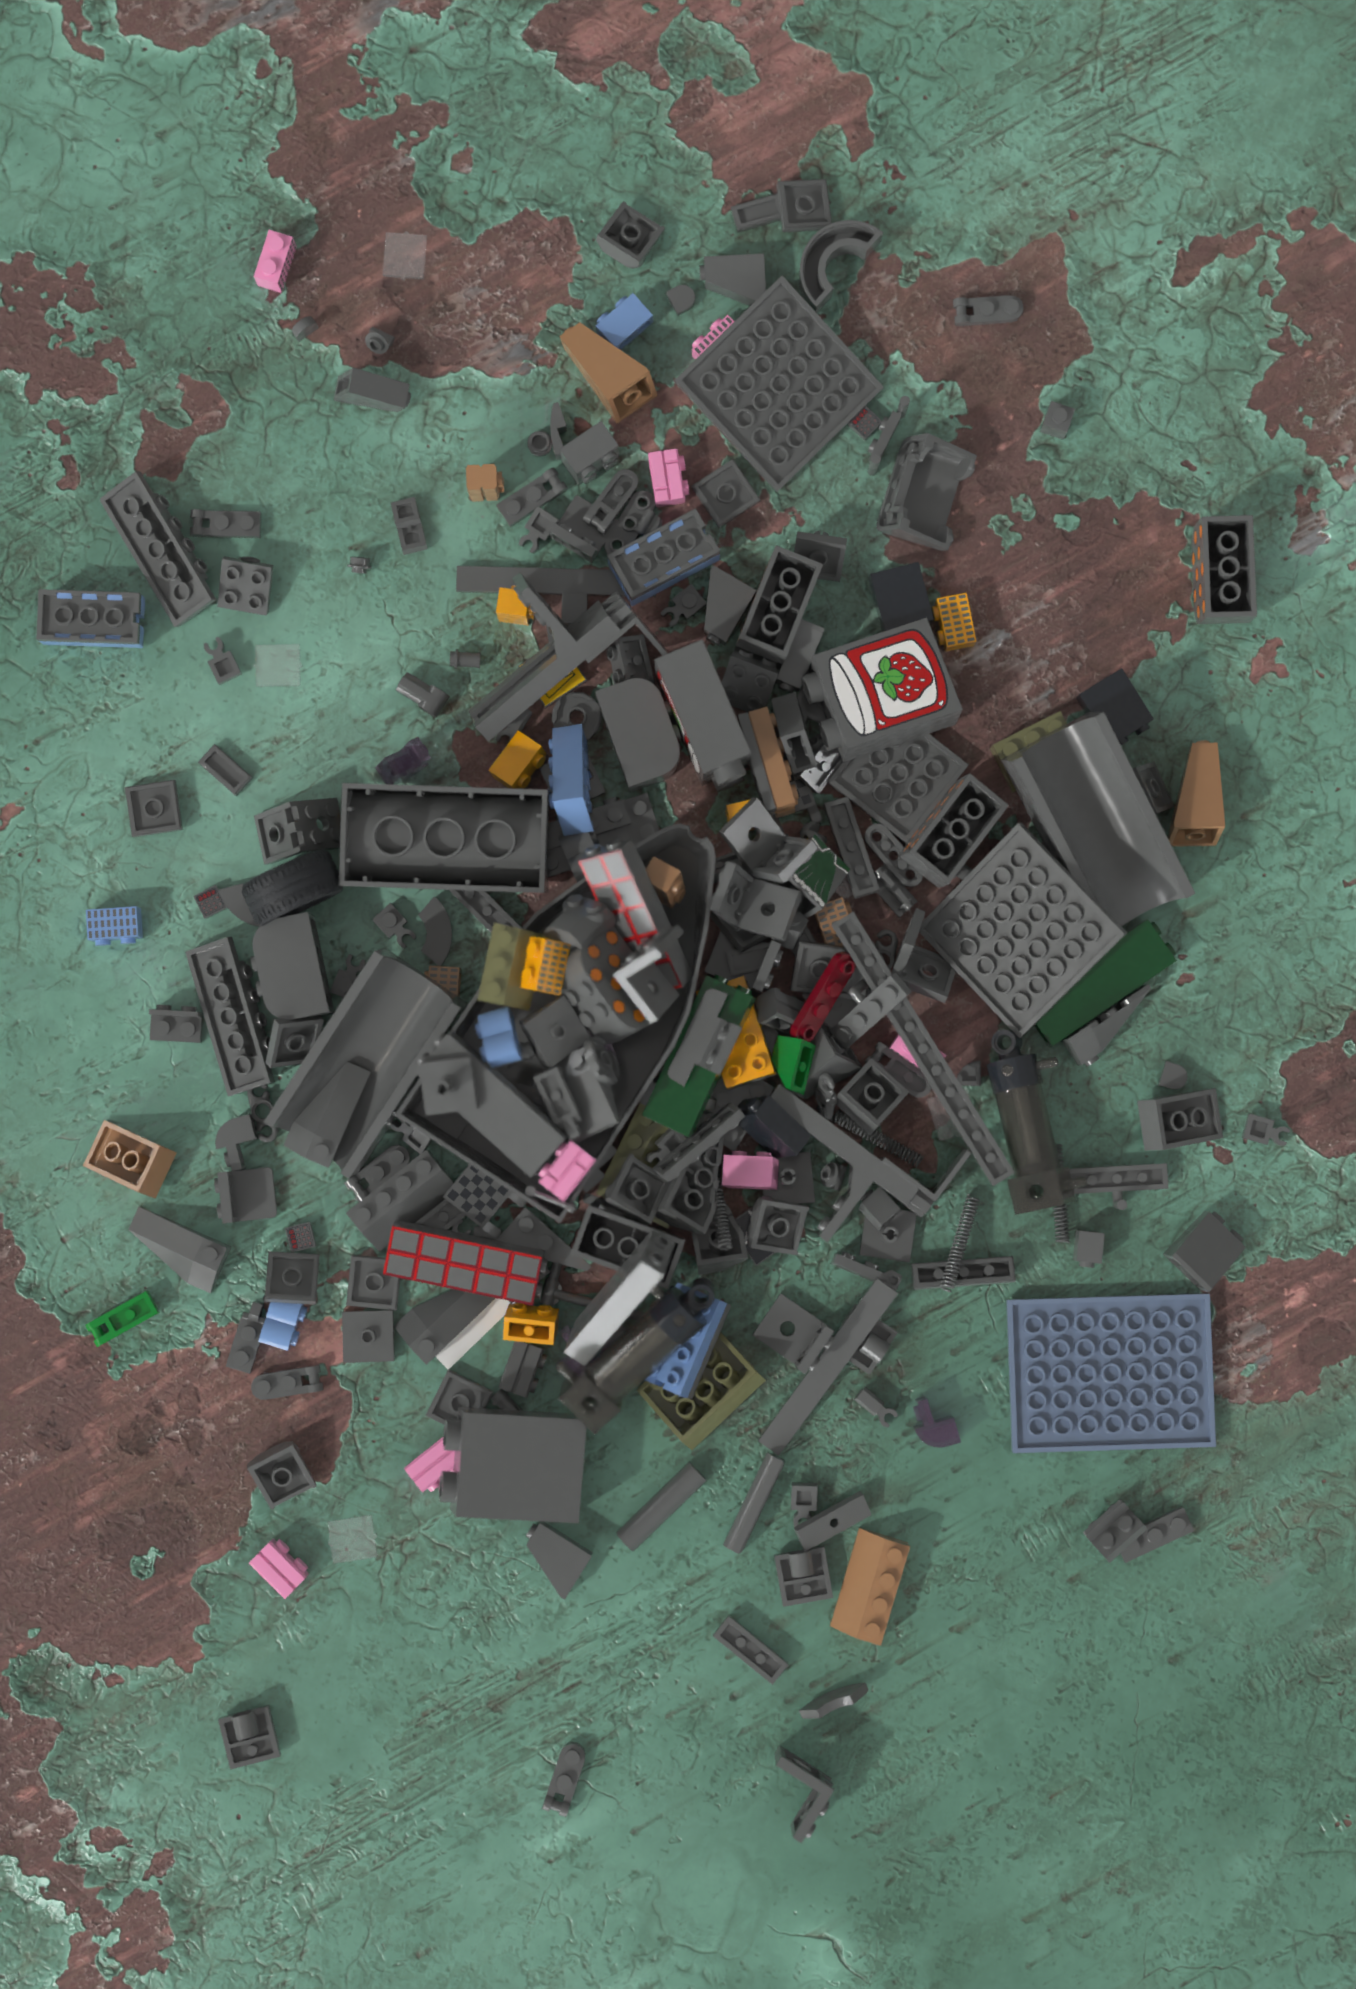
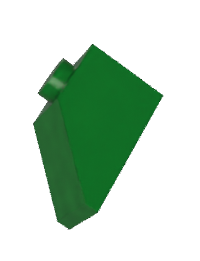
(793, 1061)

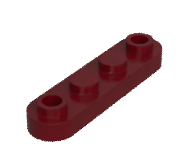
(823, 997)

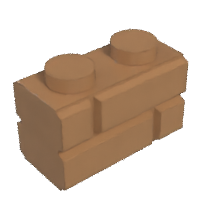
(484, 482)

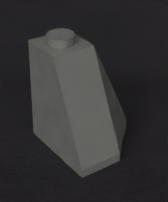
(829, 1058)

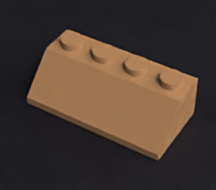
(870, 1586)

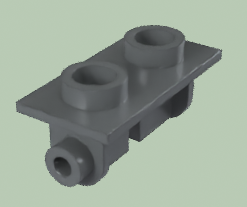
(893, 892)

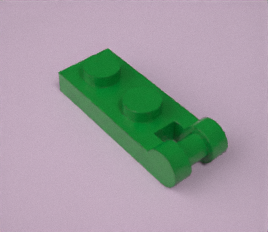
(123, 1318)

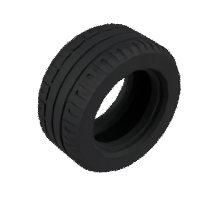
(292, 887)

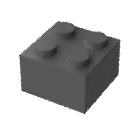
(590, 453)
(871, 1096)

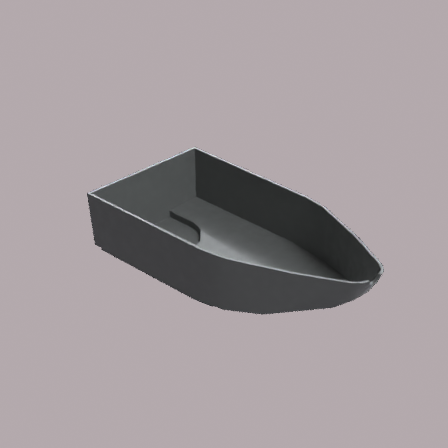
(638, 1054)

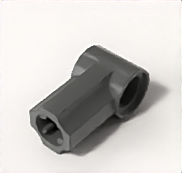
(427, 697)

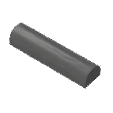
(971, 1272)
(754, 1503)
(661, 1506)

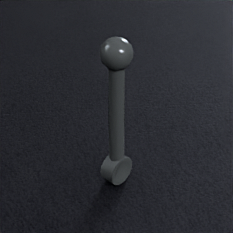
(531, 1191)

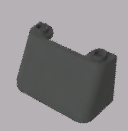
(924, 490)

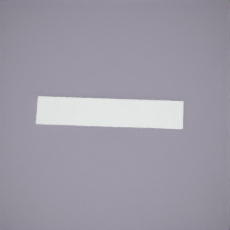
(473, 1332)

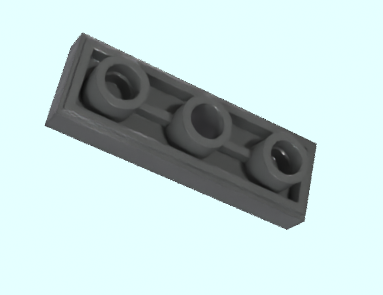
(832, 1521)

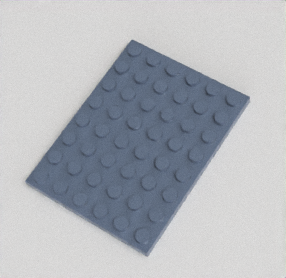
(1110, 1373)

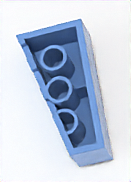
(570, 779)

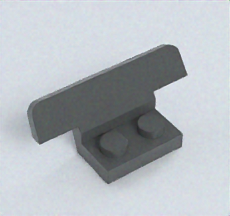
(706, 1040)

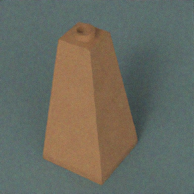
(613, 375)
(1199, 804)

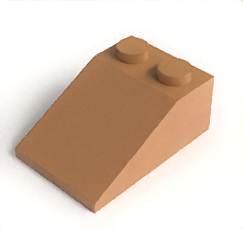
(129, 1159)

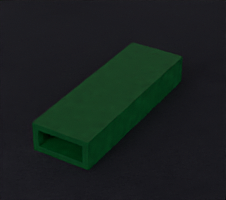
(1122, 970)
(683, 1106)

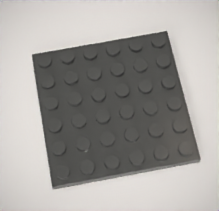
(778, 383)
(1021, 930)

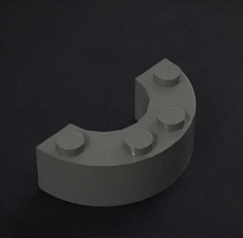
(833, 240)

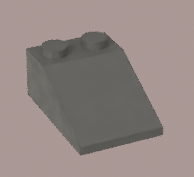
(591, 1096)
(1180, 1119)

